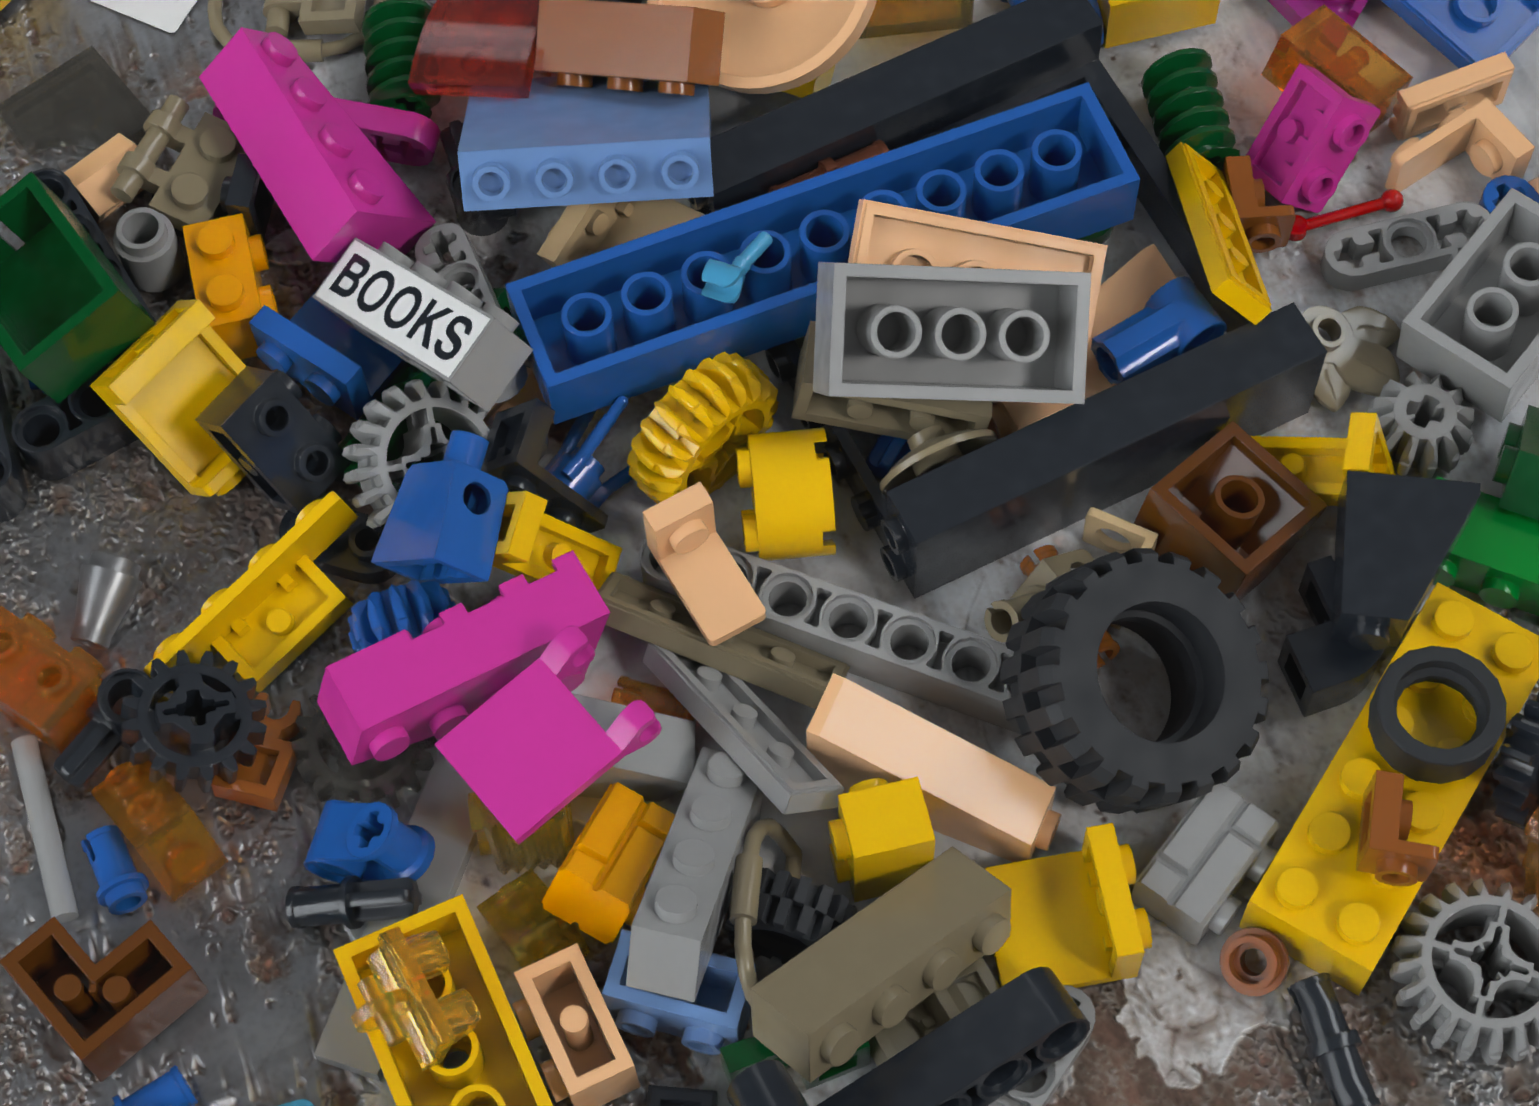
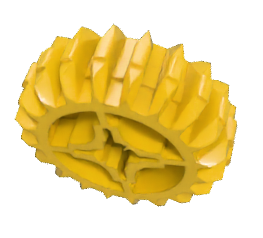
(699, 425)

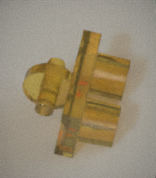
(404, 1003)

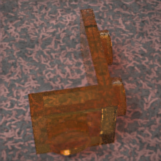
(159, 827)

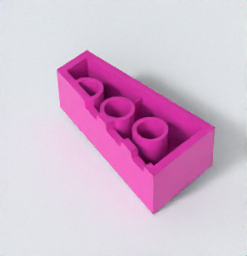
(310, 150)
(431, 683)

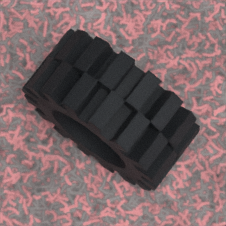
(794, 914)

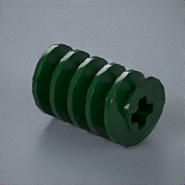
(390, 42)
(1188, 105)

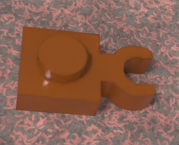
(274, 763)

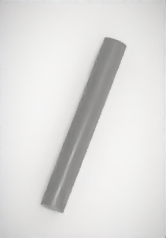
(44, 829)

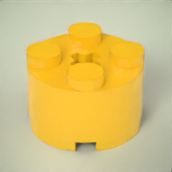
(788, 495)

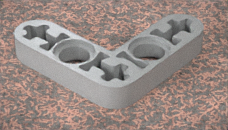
(1388, 265)

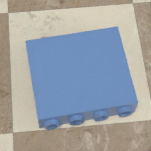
(584, 146)

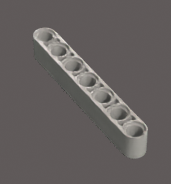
(884, 631)

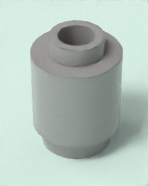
(149, 249)

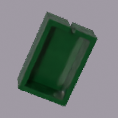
(59, 294)

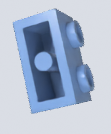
(705, 1025)

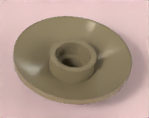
(932, 449)

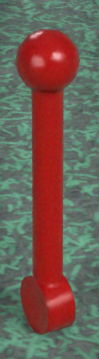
(1390, 201)

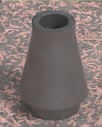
(103, 598)

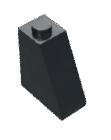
(1391, 550)

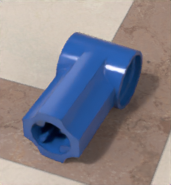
(1168, 326)

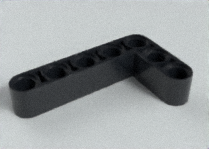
(79, 434)
(957, 1064)

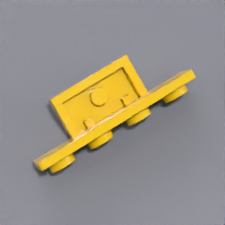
(274, 605)

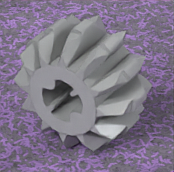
(1443, 424)

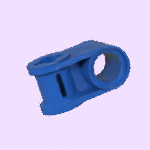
(367, 843)

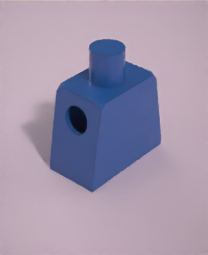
(445, 517)

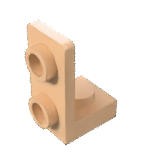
(1481, 131)
(700, 566)

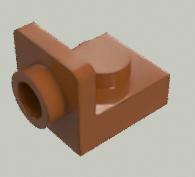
(1264, 225)
(1385, 832)

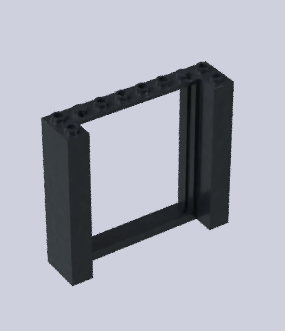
(1091, 450)

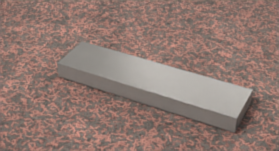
(747, 733)

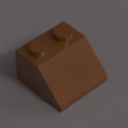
(1230, 510)

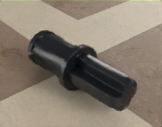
(352, 902)

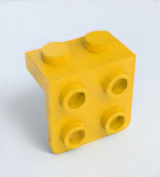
(1075, 914)

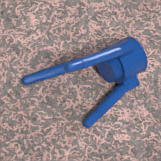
(576, 464)

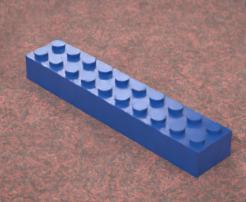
(638, 310)

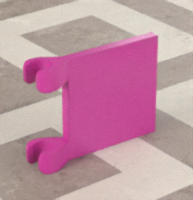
(537, 743)

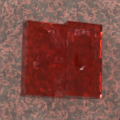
(477, 49)

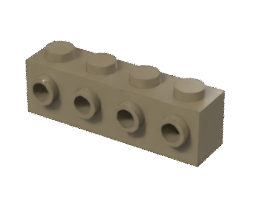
(880, 964)

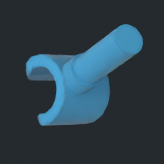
(726, 280)

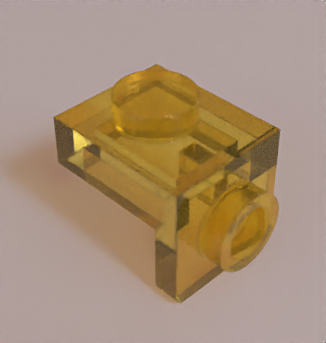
(523, 924)

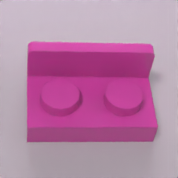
(1310, 140)

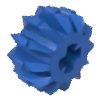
(396, 609)

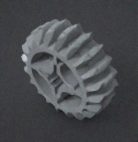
(423, 439)
(1459, 967)

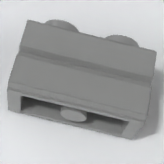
(1206, 863)

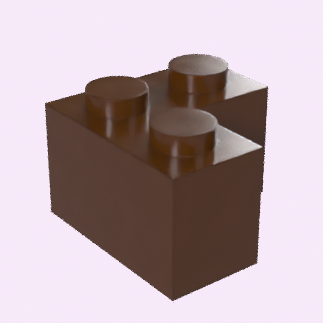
(108, 1006)

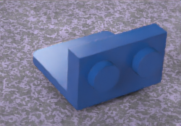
(325, 356)

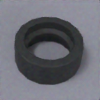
(1457, 671)

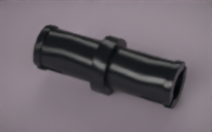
(1332, 1042)

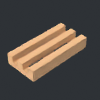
(1429, 102)

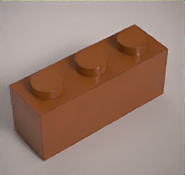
(629, 44)

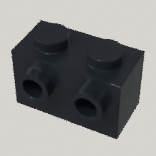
(275, 438)

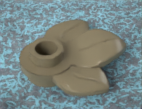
(1355, 355)

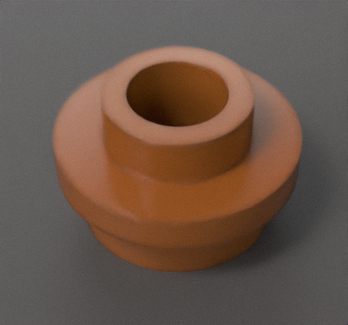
(1237, 973)

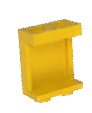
(166, 385)

